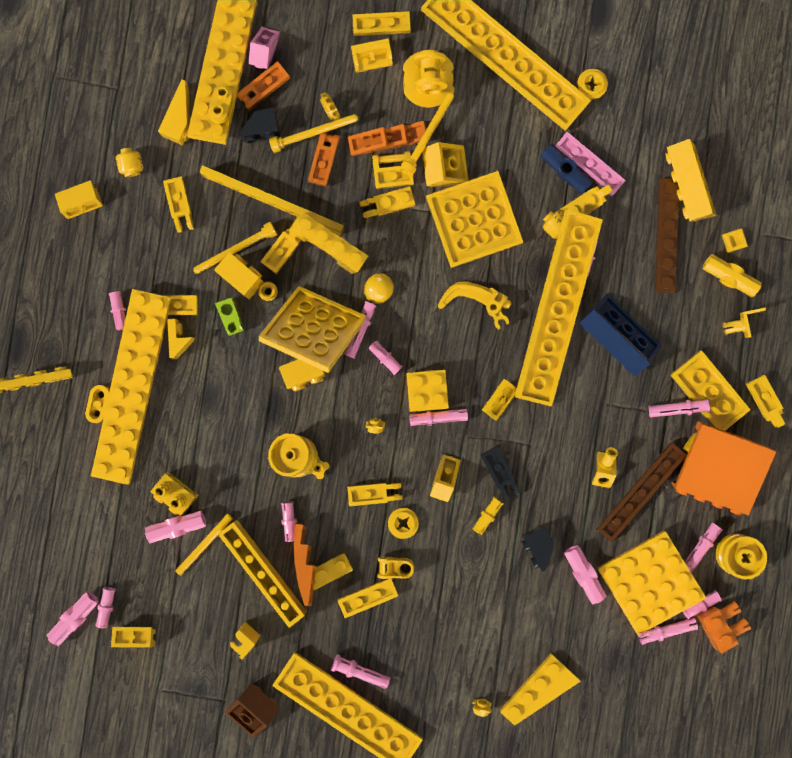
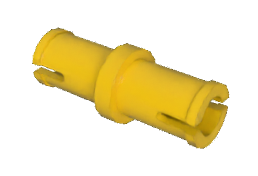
(488, 516)

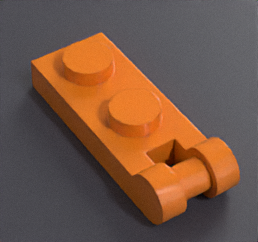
(263, 85)
(323, 159)

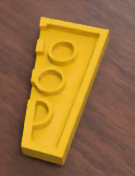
(60, 373)
(539, 689)

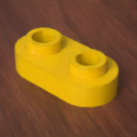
(220, 102)
(97, 403)

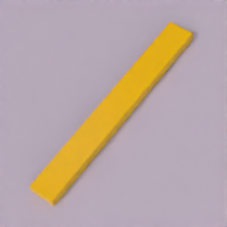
(268, 198)

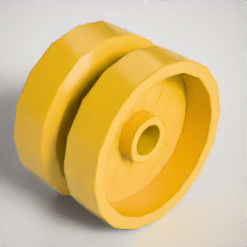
(292, 455)
(741, 556)

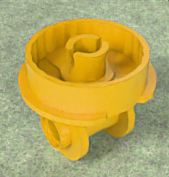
(428, 78)

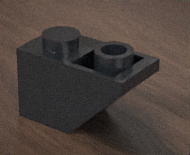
(260, 125)
(540, 546)

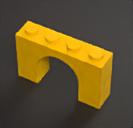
(312, 231)

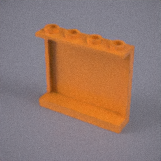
(724, 469)

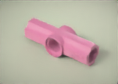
(175, 526)
(585, 574)
(72, 618)

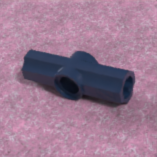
(557, 159)

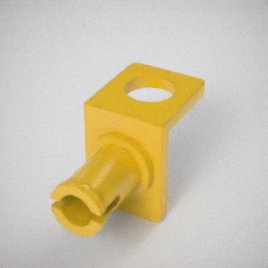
(742, 324)
(606, 467)

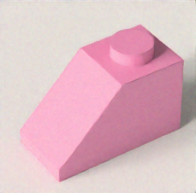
(263, 47)

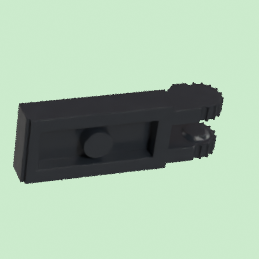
(499, 471)

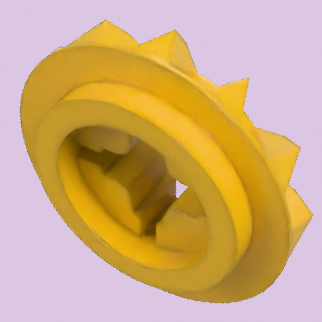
(598, 78)
(329, 106)
(403, 532)

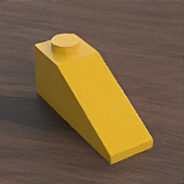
(177, 118)

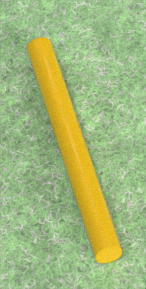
(204, 544)

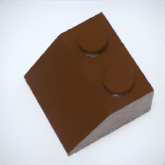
(252, 710)

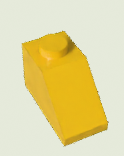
(445, 478)

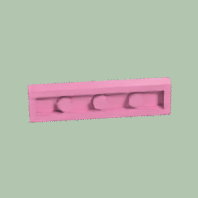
(589, 163)

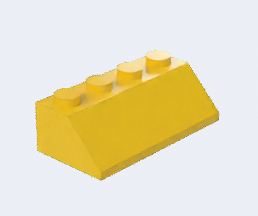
(691, 181)

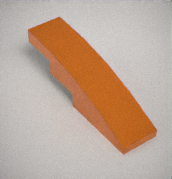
(386, 139)
(304, 571)

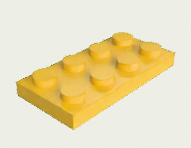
(703, 381)

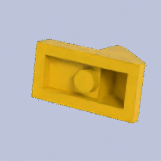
(176, 344)

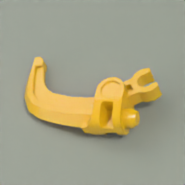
(490, 297)

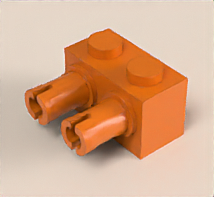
(716, 628)

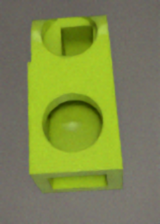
(230, 316)

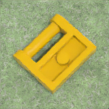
(391, 176)

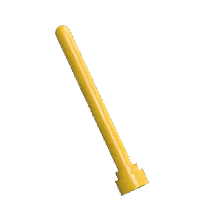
(278, 144)
(409, 165)
(267, 231)

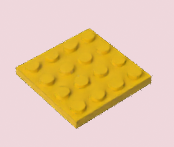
(474, 219)
(312, 329)
(651, 582)

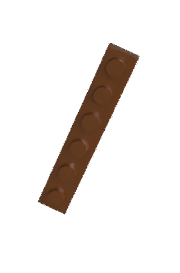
(666, 236)
(641, 492)

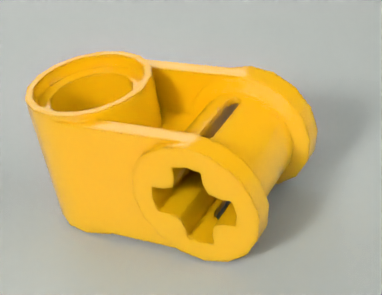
(393, 567)

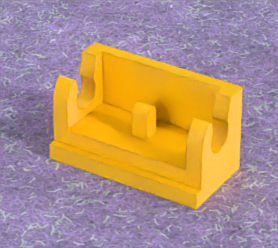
(372, 55)
(78, 200)
(133, 637)
(247, 637)

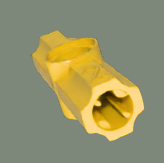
(732, 275)

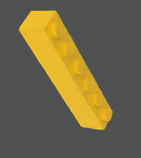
(262, 573)

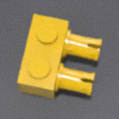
(174, 494)

